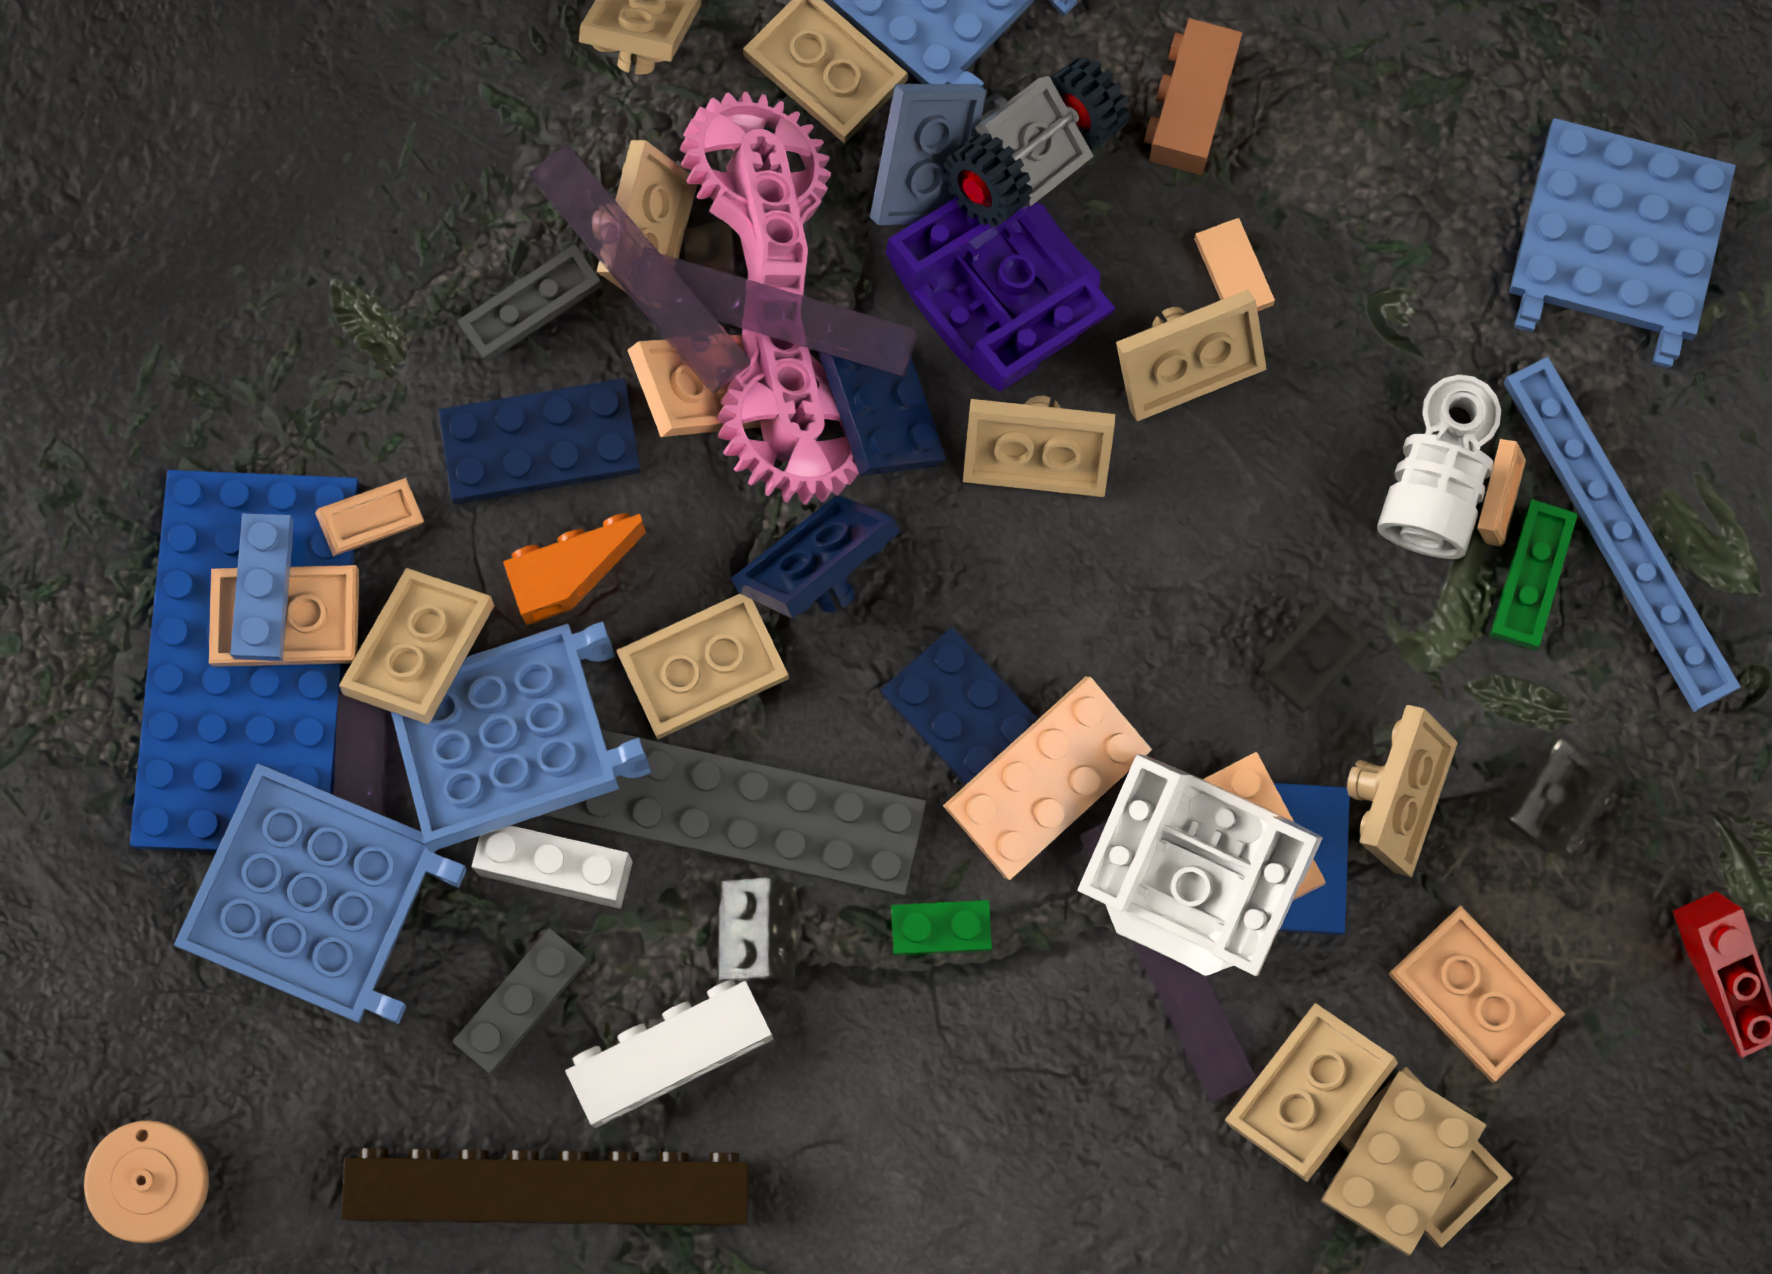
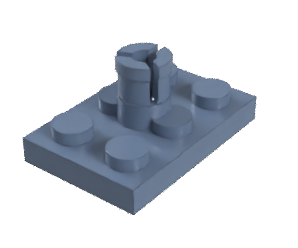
(920, 134)

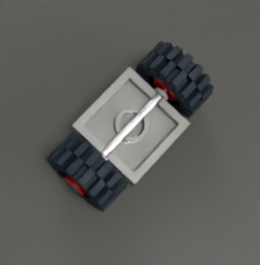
(1036, 141)

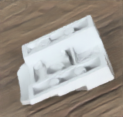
(1197, 869)

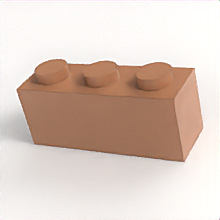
(1192, 96)

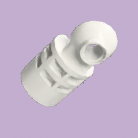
(1443, 472)

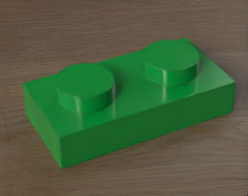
(941, 928)

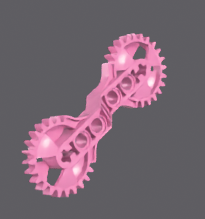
(768, 210)

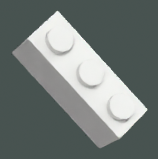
(554, 864)

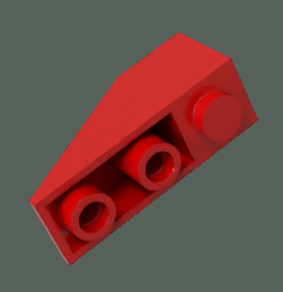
(1729, 969)

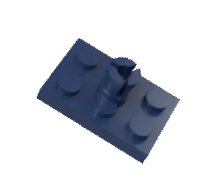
(817, 558)

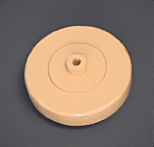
(146, 1182)

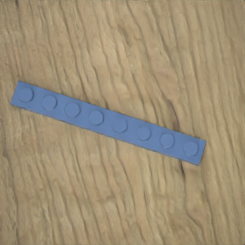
(1621, 535)

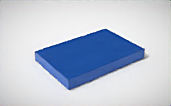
(1326, 814)

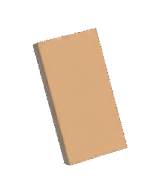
(1233, 263)
(1501, 493)
(369, 517)

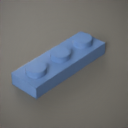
(262, 587)

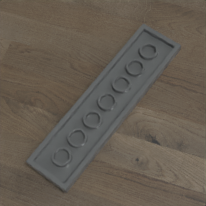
(759, 817)

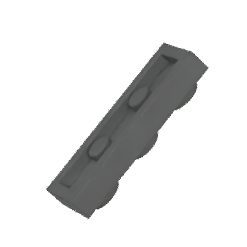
(529, 303)
(520, 1001)

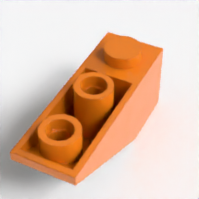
(563, 573)

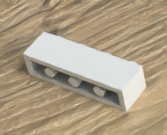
(668, 1054)

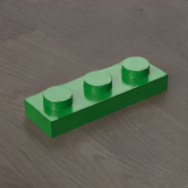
(1533, 575)

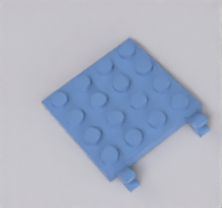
(936, 37)
(1621, 233)
(514, 739)
(311, 895)

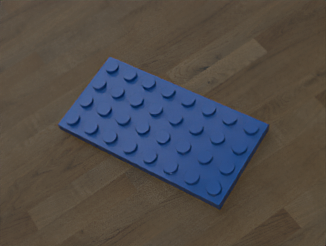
(211, 723)

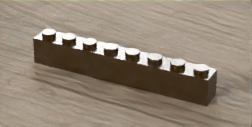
(546, 1190)

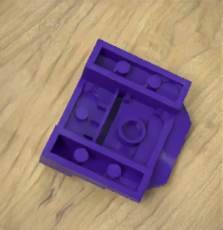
(998, 291)

